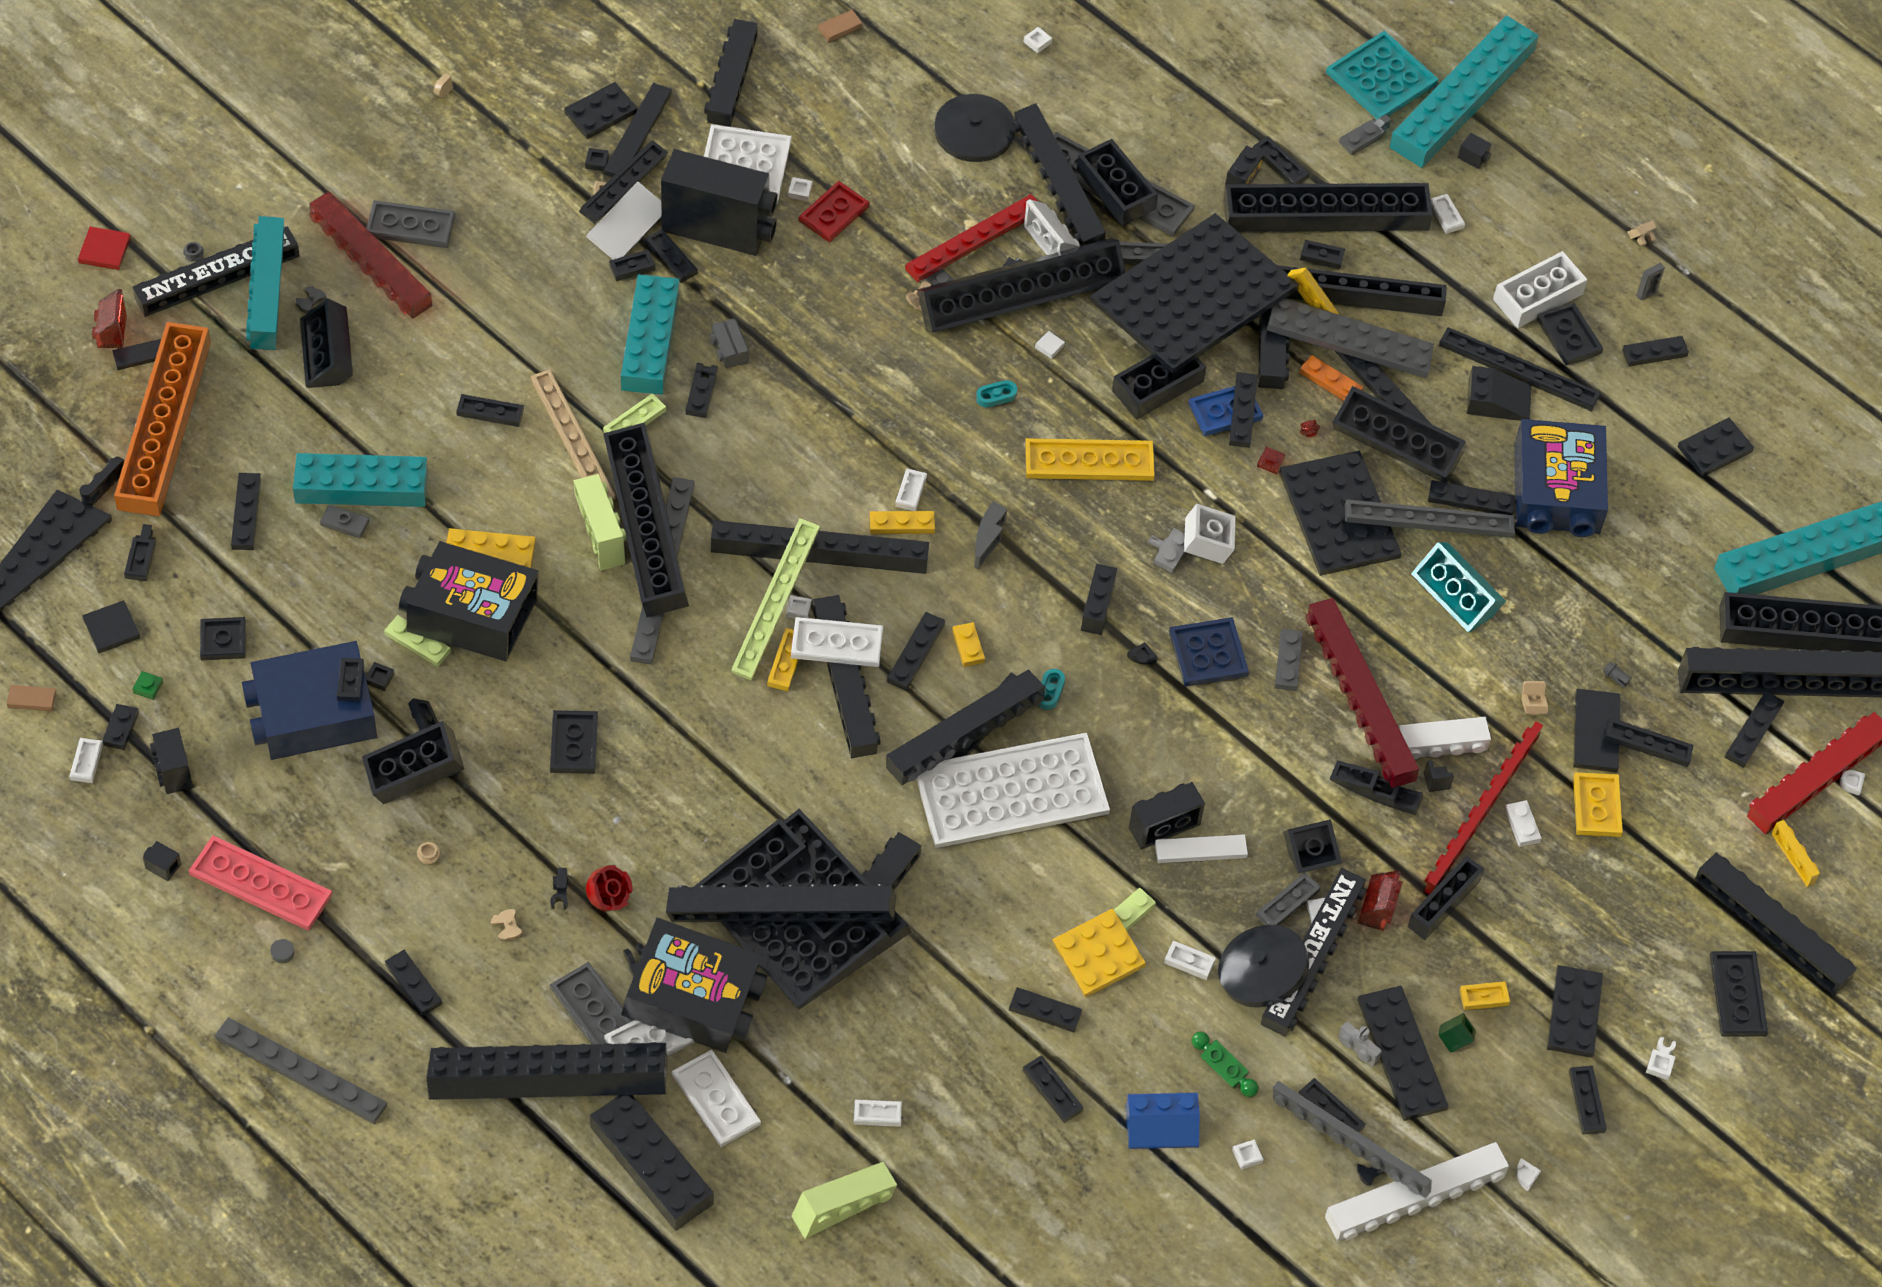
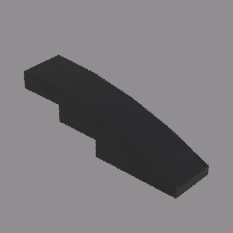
(1373, 787)

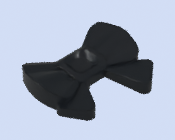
(1368, 1174)

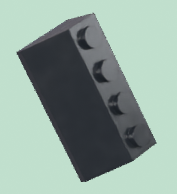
(326, 345)

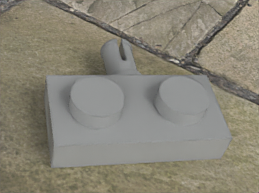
(1169, 550)
(1360, 1043)

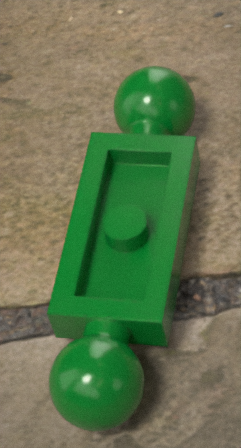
(1225, 1064)

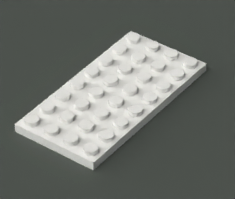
(1012, 790)

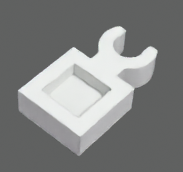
(1661, 1060)

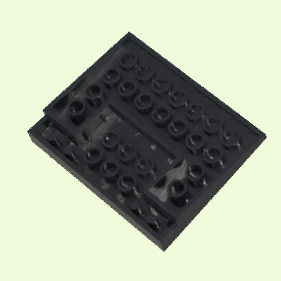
(803, 956)

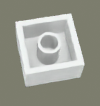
(1209, 533)

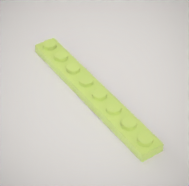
(775, 599)

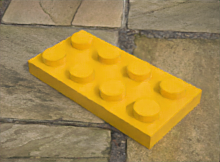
(507, 547)

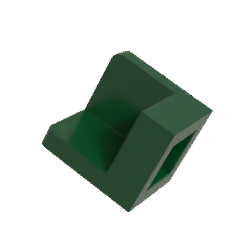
(1457, 1032)

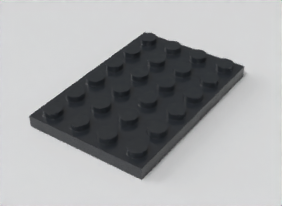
(1318, 499)

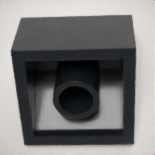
(1312, 846)

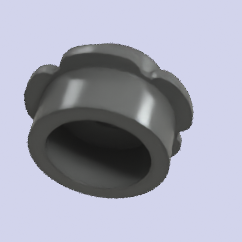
(193, 251)

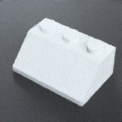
(1047, 229)

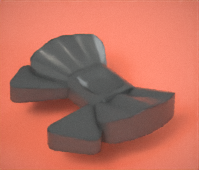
(314, 296)

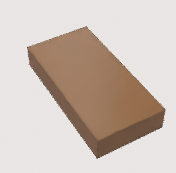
(840, 26)
(31, 698)

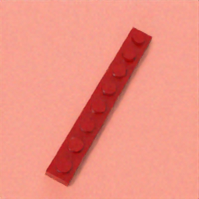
(968, 240)

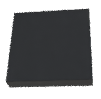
(111, 626)
(223, 638)

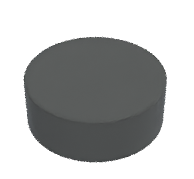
(282, 951)

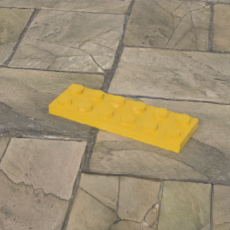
(1089, 459)

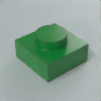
(147, 685)

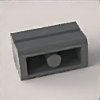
(729, 343)

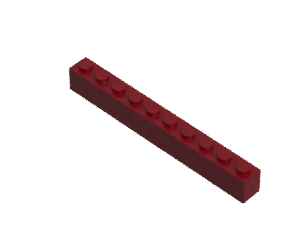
(1362, 693)

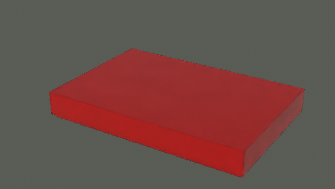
(834, 211)

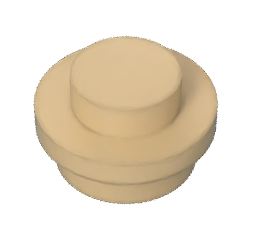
(428, 853)

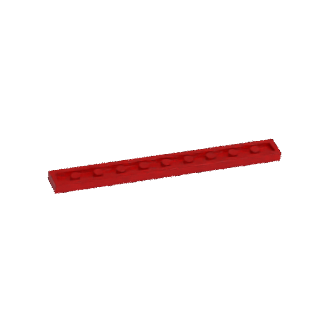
(1479, 813)

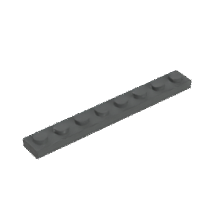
(1429, 518)
(301, 1070)
(1356, 1142)

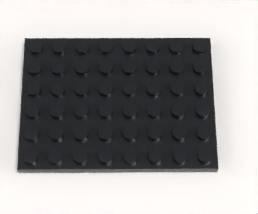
(1194, 293)

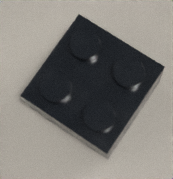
(171, 761)

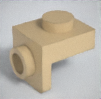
(1534, 697)

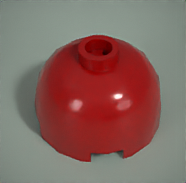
(609, 888)

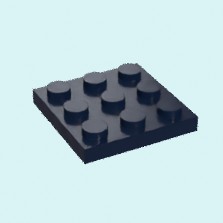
(1208, 651)

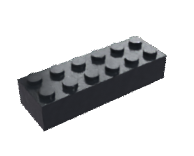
(1399, 434)
(652, 1160)

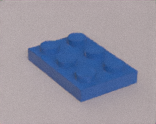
(1215, 409)

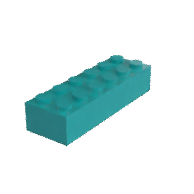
(265, 283)
(650, 334)
(360, 480)

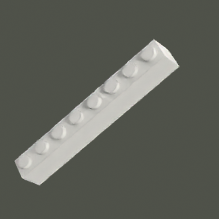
(1396, 1200)

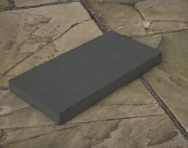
(410, 224)
(589, 1003)

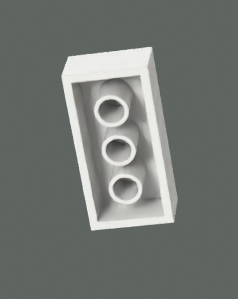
(1540, 289)

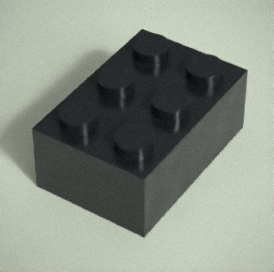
(1166, 814)

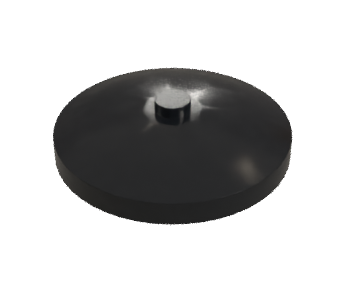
(974, 127)
(1263, 966)

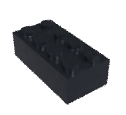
(1117, 182)
(1153, 385)
(413, 762)

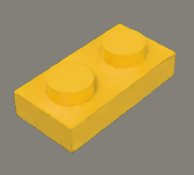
(968, 644)
(1484, 995)

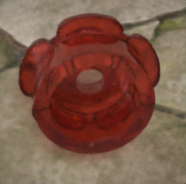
(1309, 428)

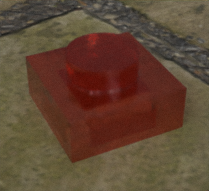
(1271, 460)

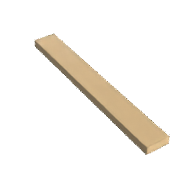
(568, 428)

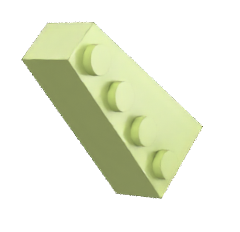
(601, 521)
(842, 1198)

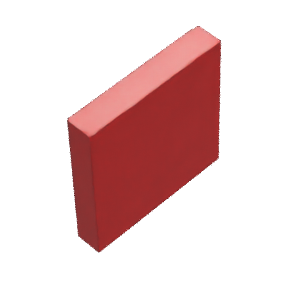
(104, 248)

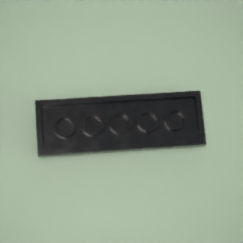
(1403, 1053)

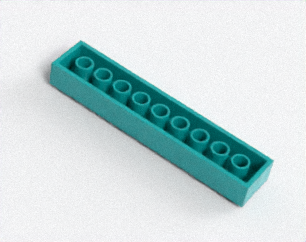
(1463, 91)
(1802, 552)

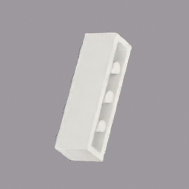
(1447, 737)

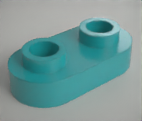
(995, 393)
(1052, 691)

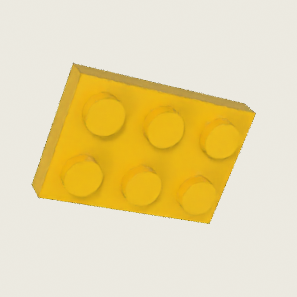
(1597, 804)

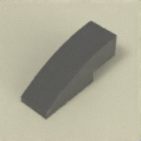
(989, 532)

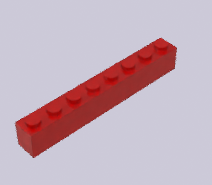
(1817, 774)

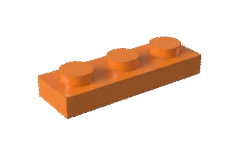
(1328, 377)

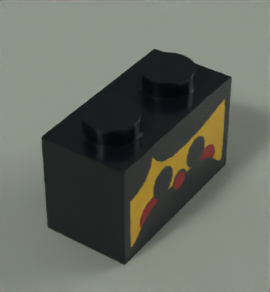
(1245, 167)

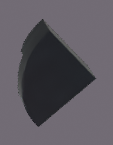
(1142, 654)

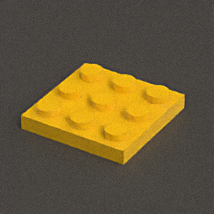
(1099, 952)

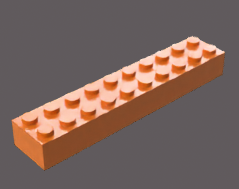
(162, 419)

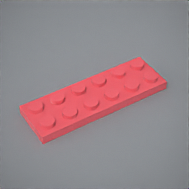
(260, 883)

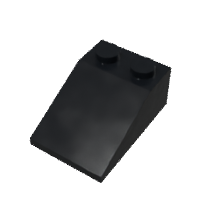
(1497, 395)

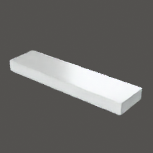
(1201, 848)

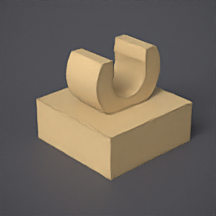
(1642, 231)

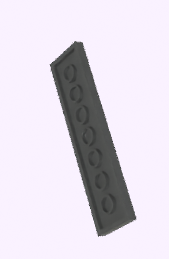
(1170, 209)
(1351, 337)

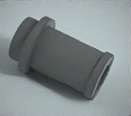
(1617, 674)

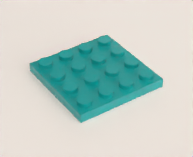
(1382, 75)

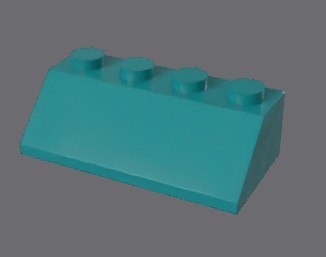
(1458, 586)

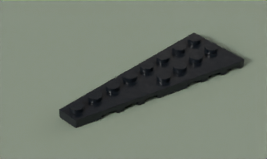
(46, 542)

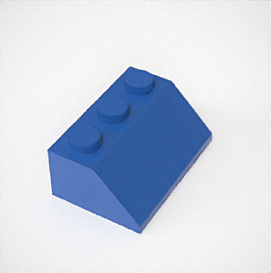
(1162, 1120)

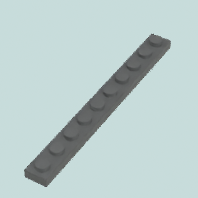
(649, 627)

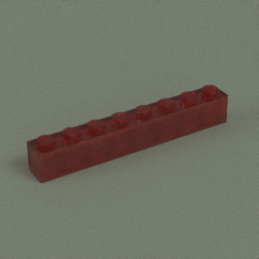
(370, 255)

